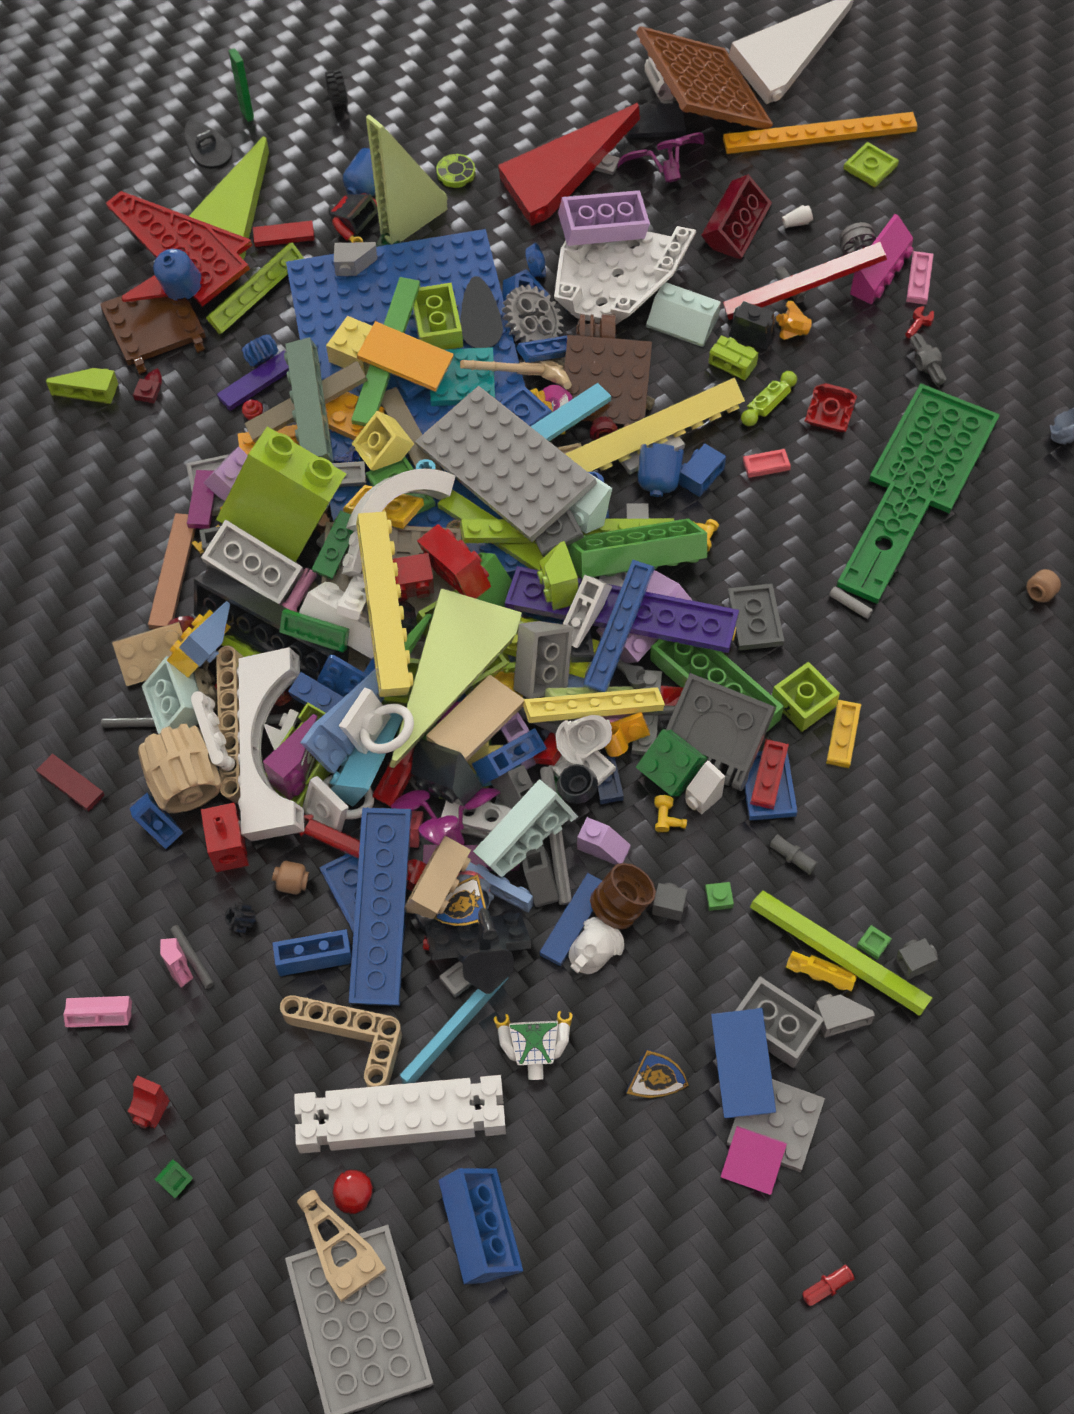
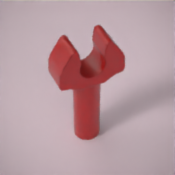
(919, 321)

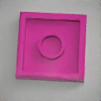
(753, 1160)

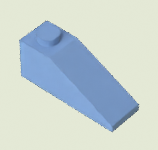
(206, 639)

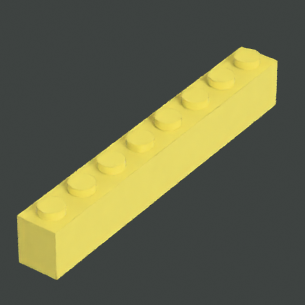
(383, 604)

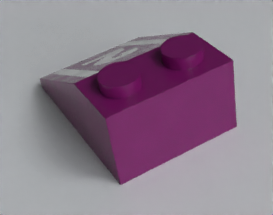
(291, 763)

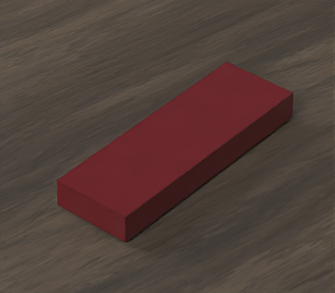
(70, 782)

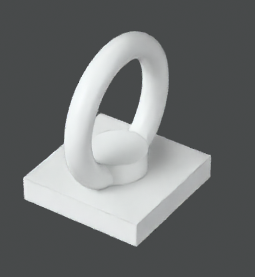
(367, 720)
(328, 806)

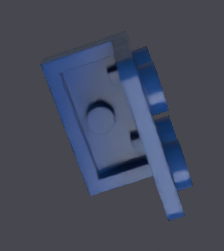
(342, 676)

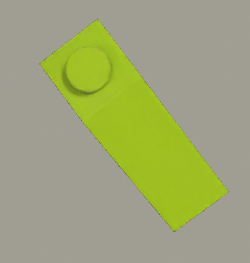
(87, 384)

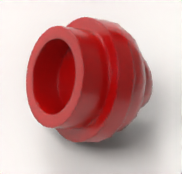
(252, 409)

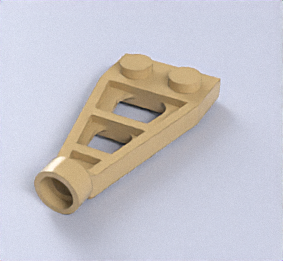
(356, 1272)

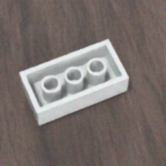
(252, 563)
(323, 603)

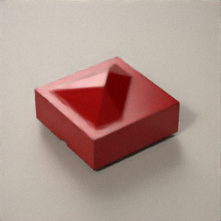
(670, 694)

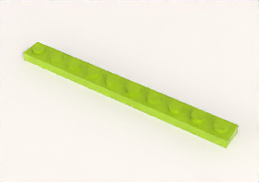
(502, 532)

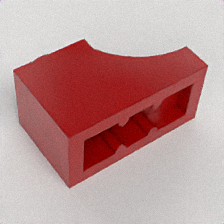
(147, 1103)

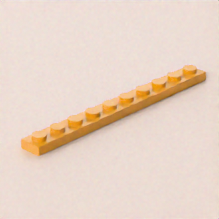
(819, 132)

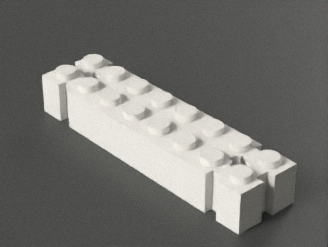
(399, 1114)

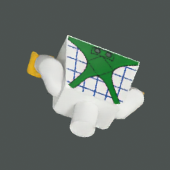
(534, 1042)

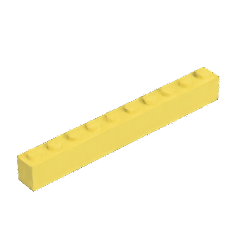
(658, 427)

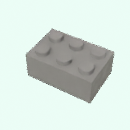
(787, 1022)

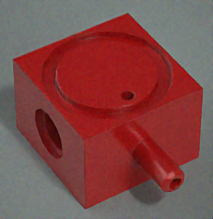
(224, 838)

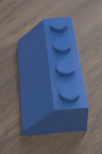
(480, 1225)

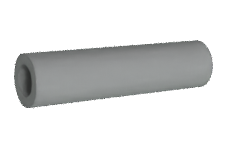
(851, 602)

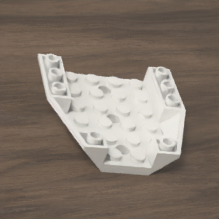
(589, 270)

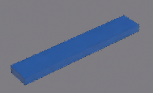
(619, 626)

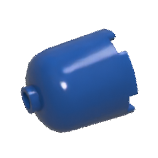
(359, 174)
(177, 274)
(659, 468)

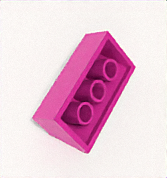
(897, 244)

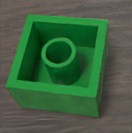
(671, 762)

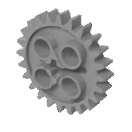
(531, 315)

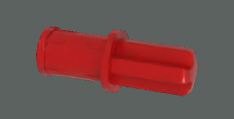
(828, 1285)

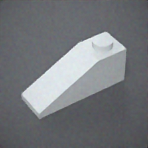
(586, 607)

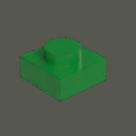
(173, 1178)

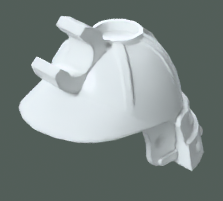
(582, 737)
(595, 946)

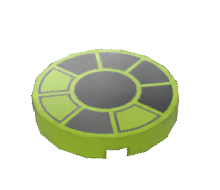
(455, 170)

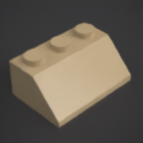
(438, 879)

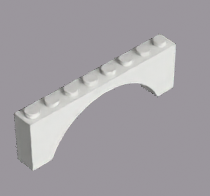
(260, 684)

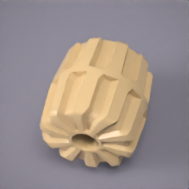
(179, 769)

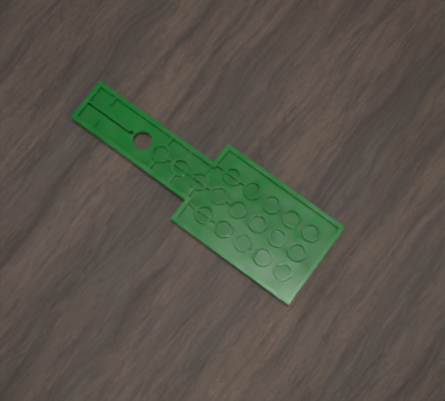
(920, 467)

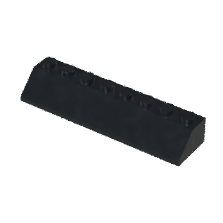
(256, 620)

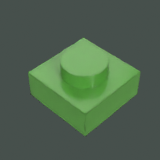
(719, 896)

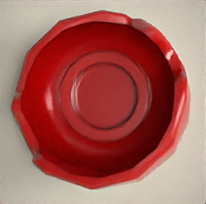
(352, 1191)

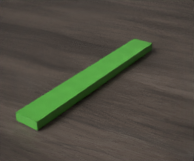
(397, 318)

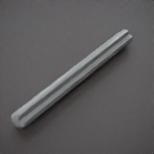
(557, 848)

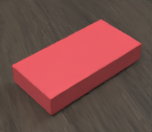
(766, 463)

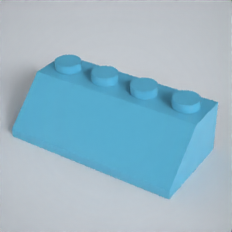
(360, 769)

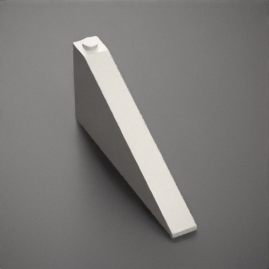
(781, 52)

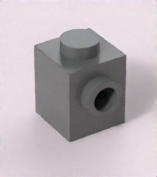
(669, 901)
(916, 958)

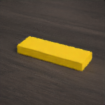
(843, 733)

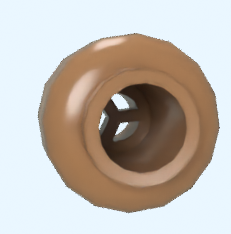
(1043, 585)
(290, 877)

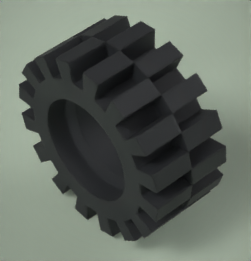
(336, 87)

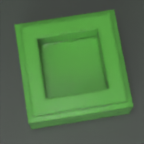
(874, 942)

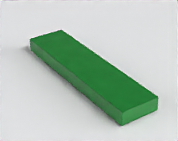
(241, 84)

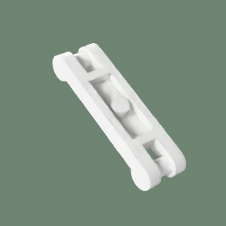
(209, 727)

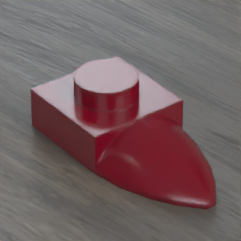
(149, 387)

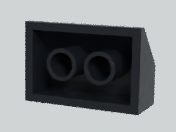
(443, 773)

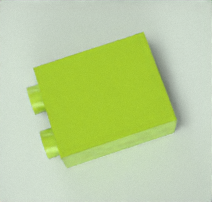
(281, 493)

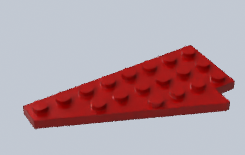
(208, 246)

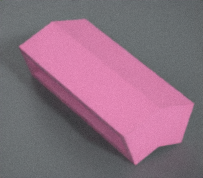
(175, 961)
(97, 1011)

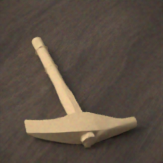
(547, 369)

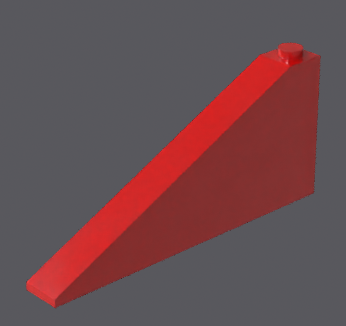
(557, 168)

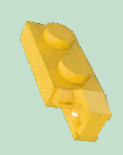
(822, 970)

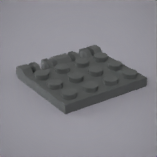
(722, 726)

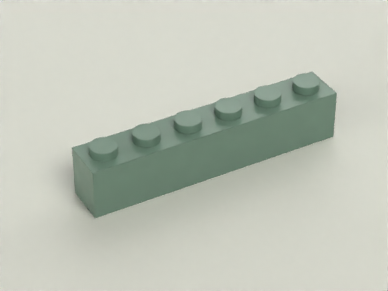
(308, 398)

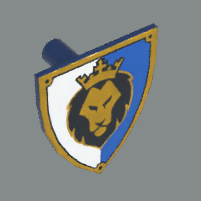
(463, 903)
(656, 1076)

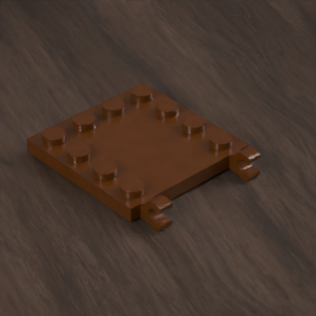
(152, 327)

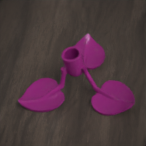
(671, 166)
(450, 826)

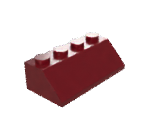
(737, 217)

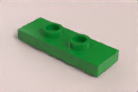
(334, 548)
(314, 630)

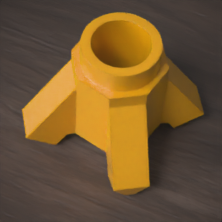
(793, 322)

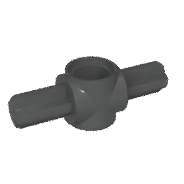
(928, 359)

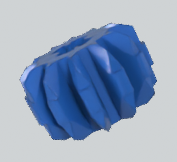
(260, 350)

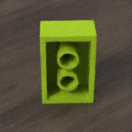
(438, 317)

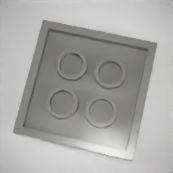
(792, 1123)

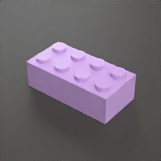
(603, 218)

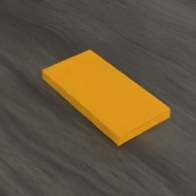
(405, 356)

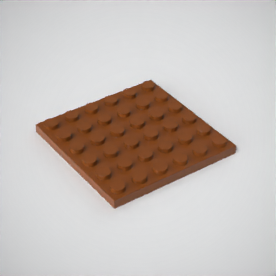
(703, 79)

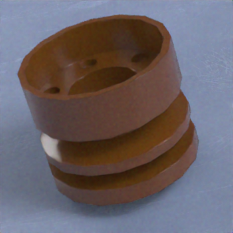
(605, 329)
(622, 896)

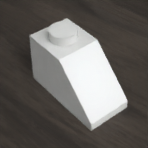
(705, 788)

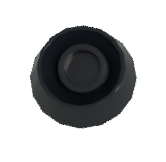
(577, 784)

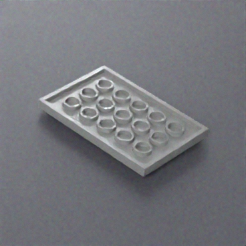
(369, 1342)

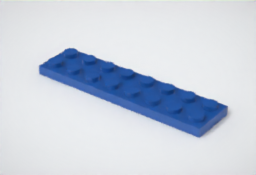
(380, 907)

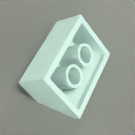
(683, 314)
(592, 507)
(169, 697)

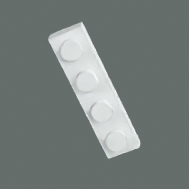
(353, 599)

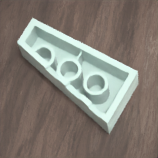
(524, 828)

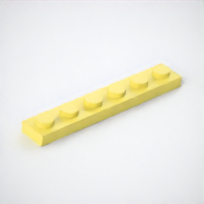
(589, 704)

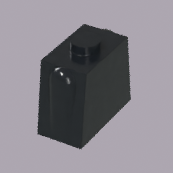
(753, 325)

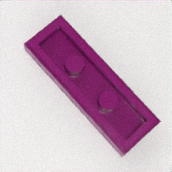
(201, 502)

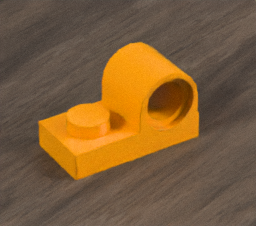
(626, 731)

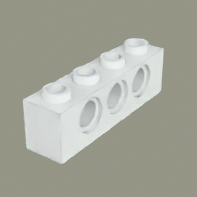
(477, 823)

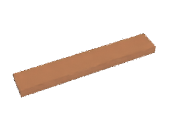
(172, 573)

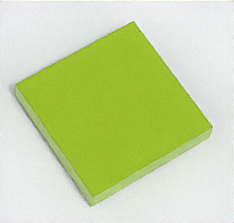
(871, 164)

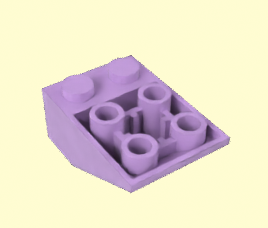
(226, 473)

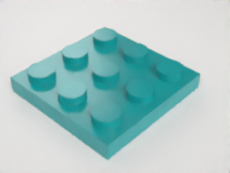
(460, 382)

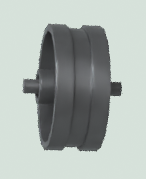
(856, 237)

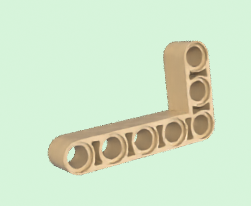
(350, 1029)

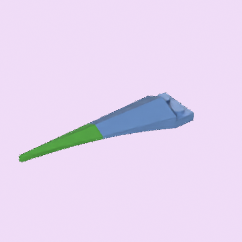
(325, 737)

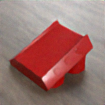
(831, 407)

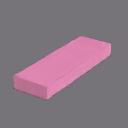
(919, 277)

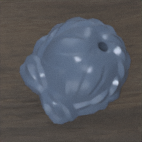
(1063, 429)

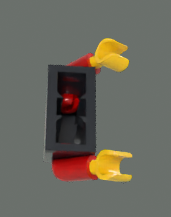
(352, 215)

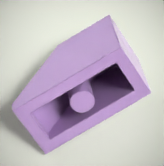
(602, 842)

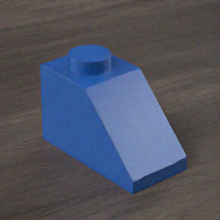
(155, 821)

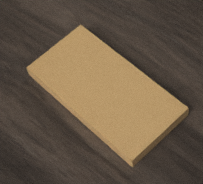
(477, 717)

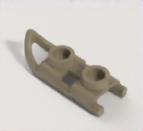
(206, 676)

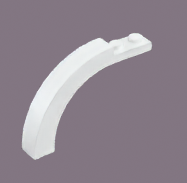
(421, 481)

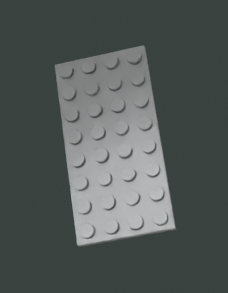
(506, 463)

